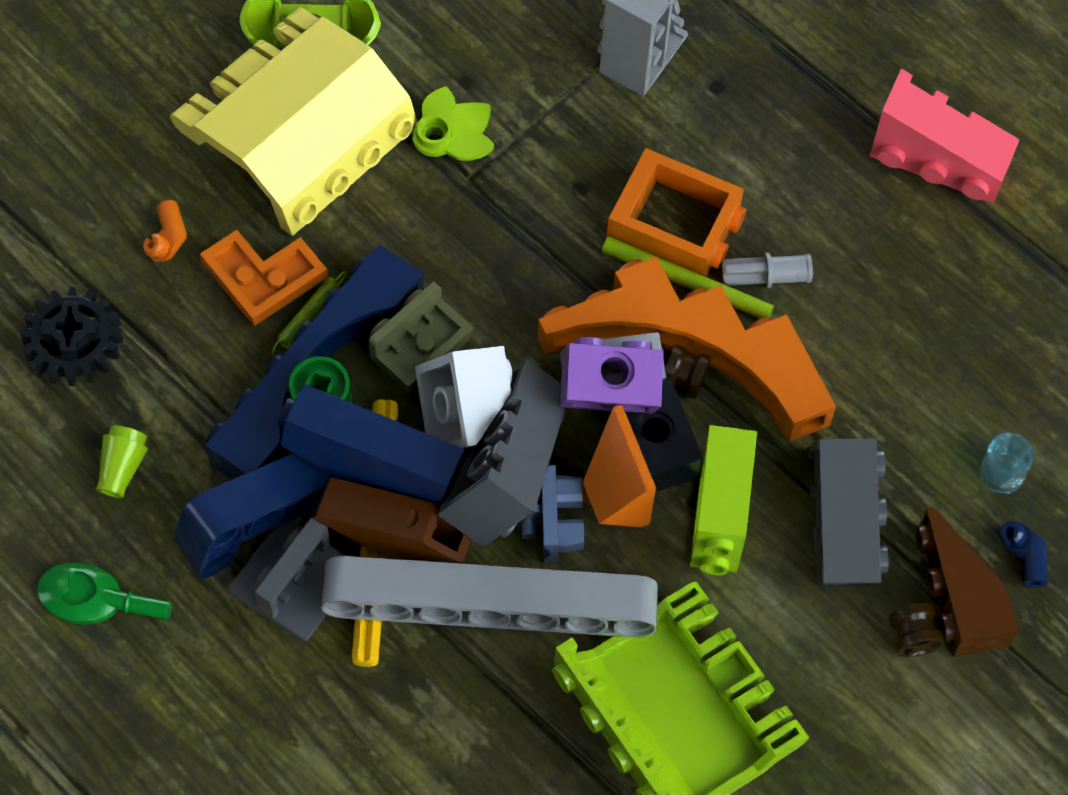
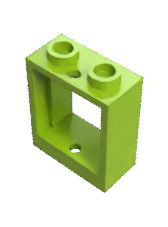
(723, 500)

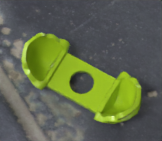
(353, 16)

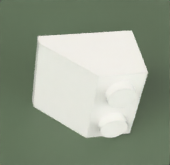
(463, 393)

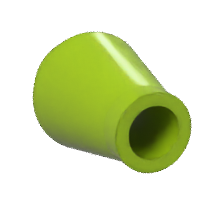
(120, 458)

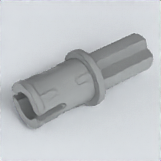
(767, 270)

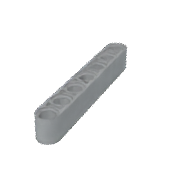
(489, 596)

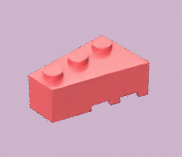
(941, 143)

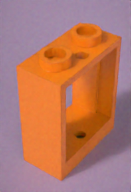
(690, 181)

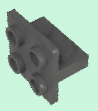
(287, 577)

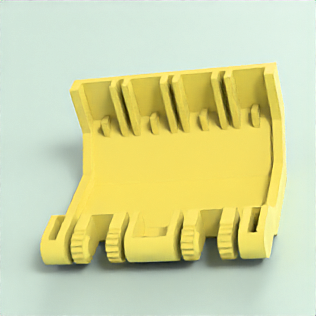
(302, 115)

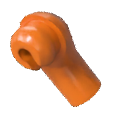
(171, 235)

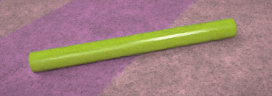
(688, 278)

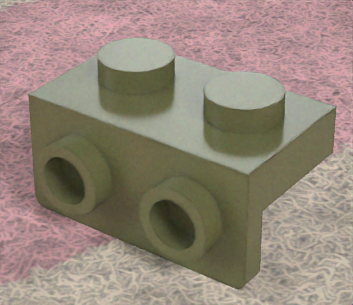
(417, 335)

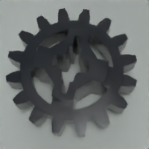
(90, 342)

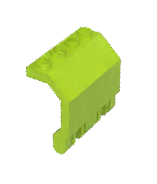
(679, 705)

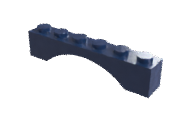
(373, 293)

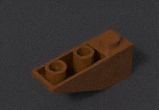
(390, 523)
(970, 596)

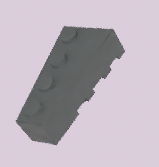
(508, 465)

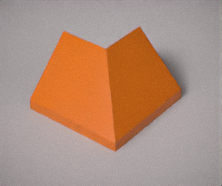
(618, 477)

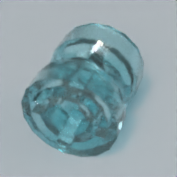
(1001, 472)

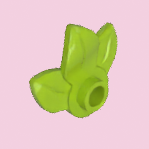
(457, 124)

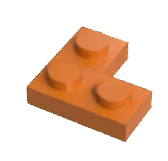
(260, 285)

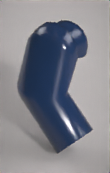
(1029, 549)

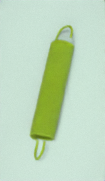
(308, 312)

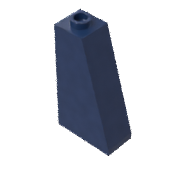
(367, 446)

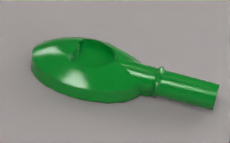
(91, 595)

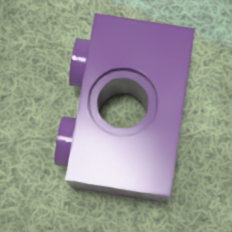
(586, 389)

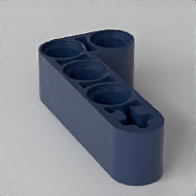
(244, 508)

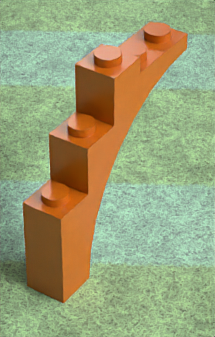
(762, 359)

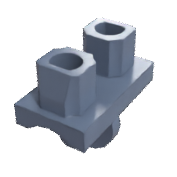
(557, 534)

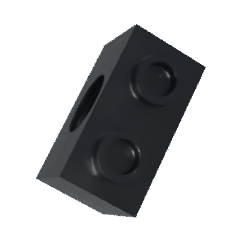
(678, 456)

